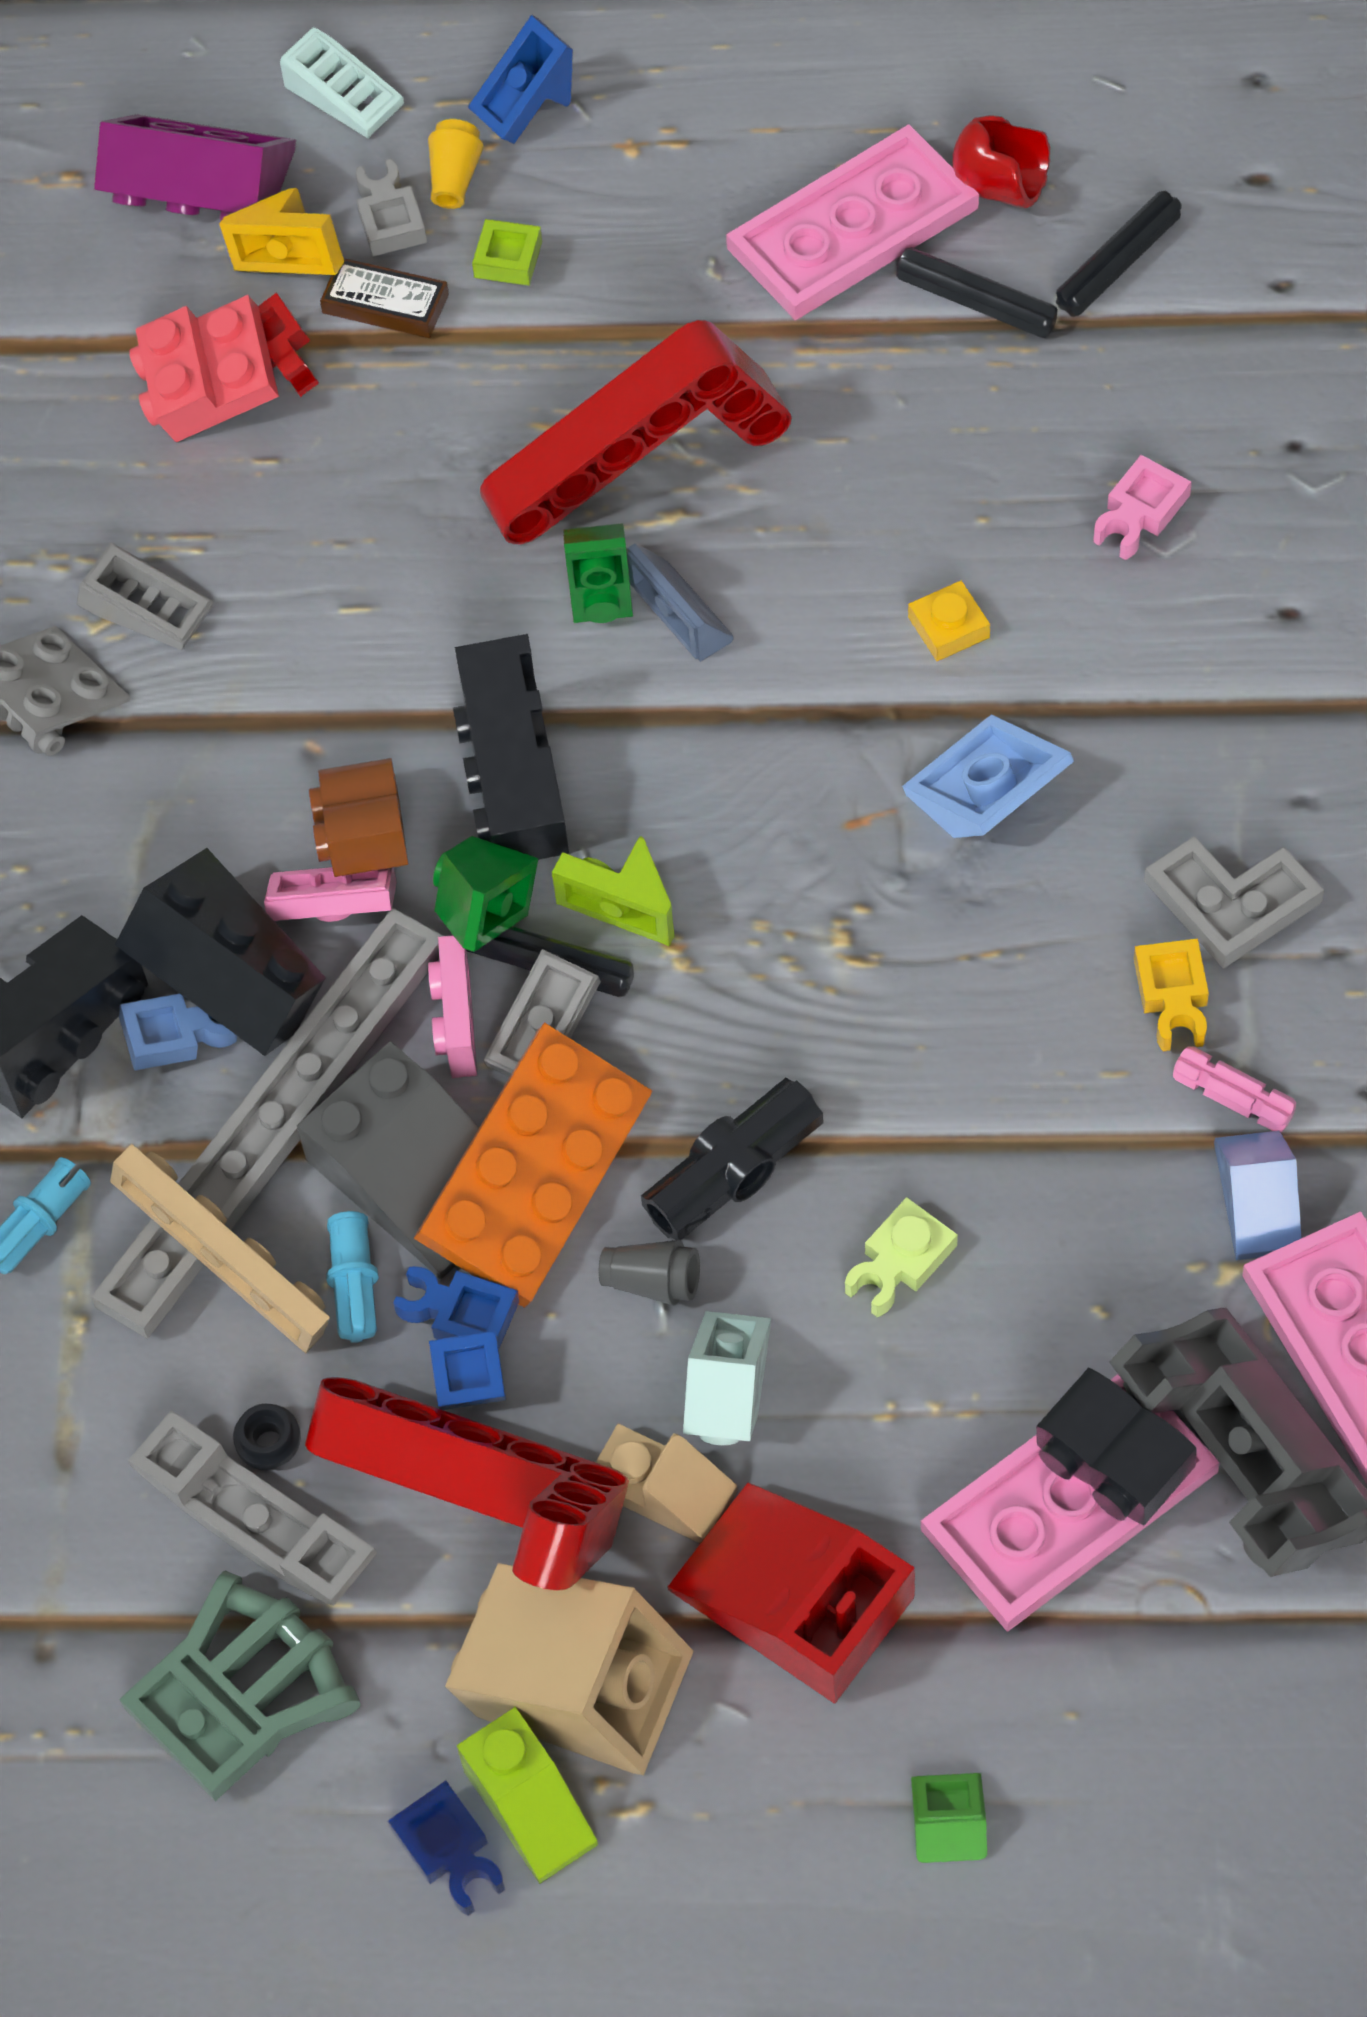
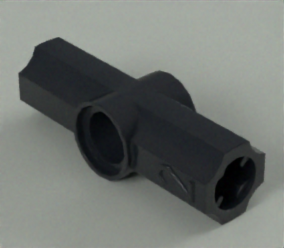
(732, 1159)

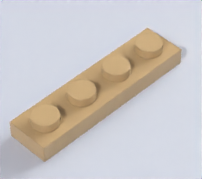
(202, 1231)

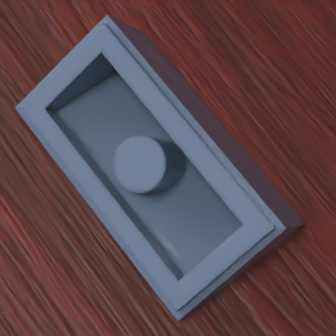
(676, 603)

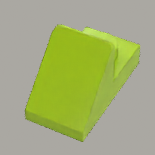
(625, 899)

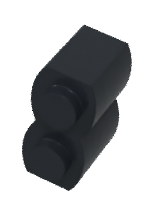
(1114, 1447)

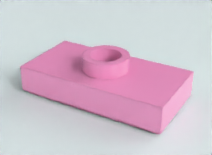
(328, 897)

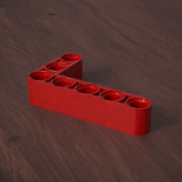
(628, 420)
(558, 1499)

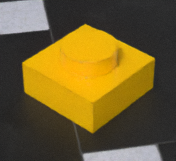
(949, 620)

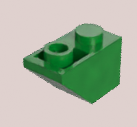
(598, 573)

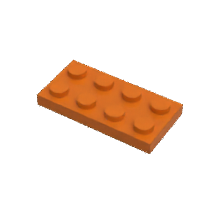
(534, 1164)

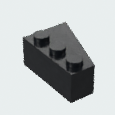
(510, 748)
(222, 952)
(61, 1009)

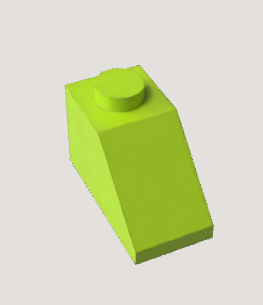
(526, 1794)

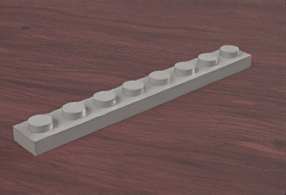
(265, 1123)

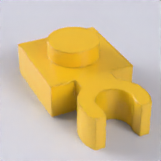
(1173, 983)

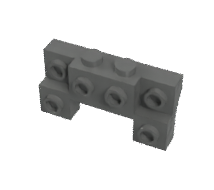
(1258, 1431)

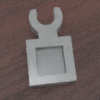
(388, 212)

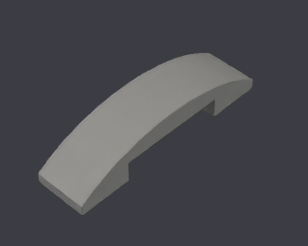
(249, 1513)

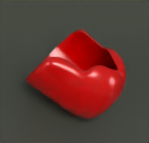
(1002, 160)

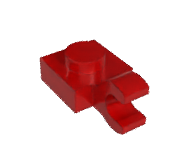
(283, 340)

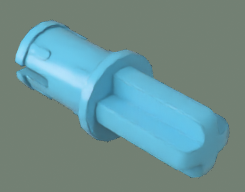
(38, 1213)
(352, 1276)

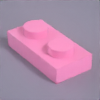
(455, 1031)

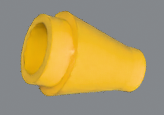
(453, 159)

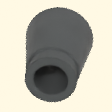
(652, 1270)

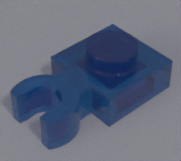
(443, 1840)

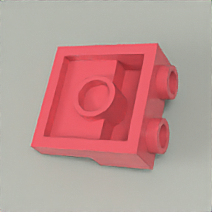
(203, 367)

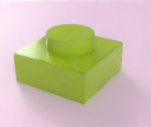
(507, 252)

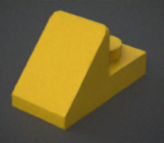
(282, 237)

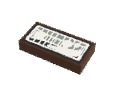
(385, 298)

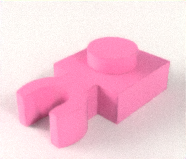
(1141, 500)

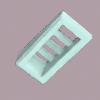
(315, 59)

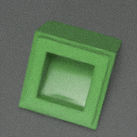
(949, 1817)

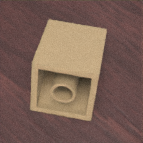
(578, 1663)

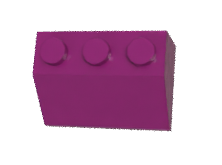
(188, 164)

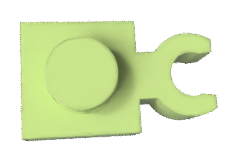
(904, 1250)

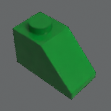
(482, 890)

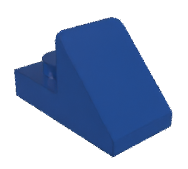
(528, 73)

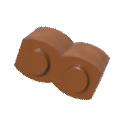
(358, 818)

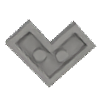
(1229, 912)

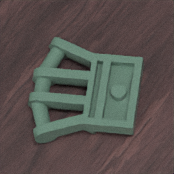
(206, 1719)

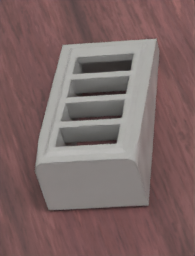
(137, 574)

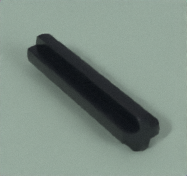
(1118, 253)
(977, 292)
(523, 947)

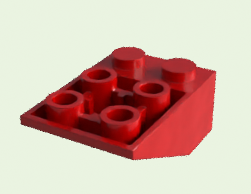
(797, 1587)

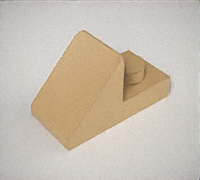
(669, 1482)

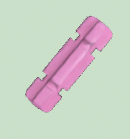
(1234, 1089)

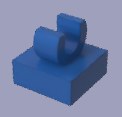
(467, 1370)

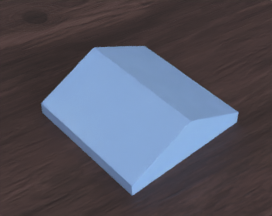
(985, 777)

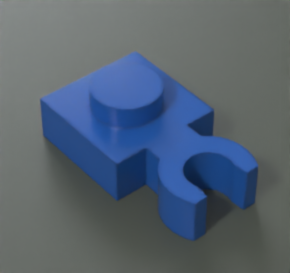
(462, 1308)

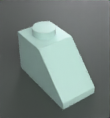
(726, 1377)

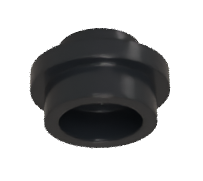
(264, 1419)

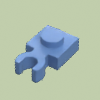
(168, 1032)

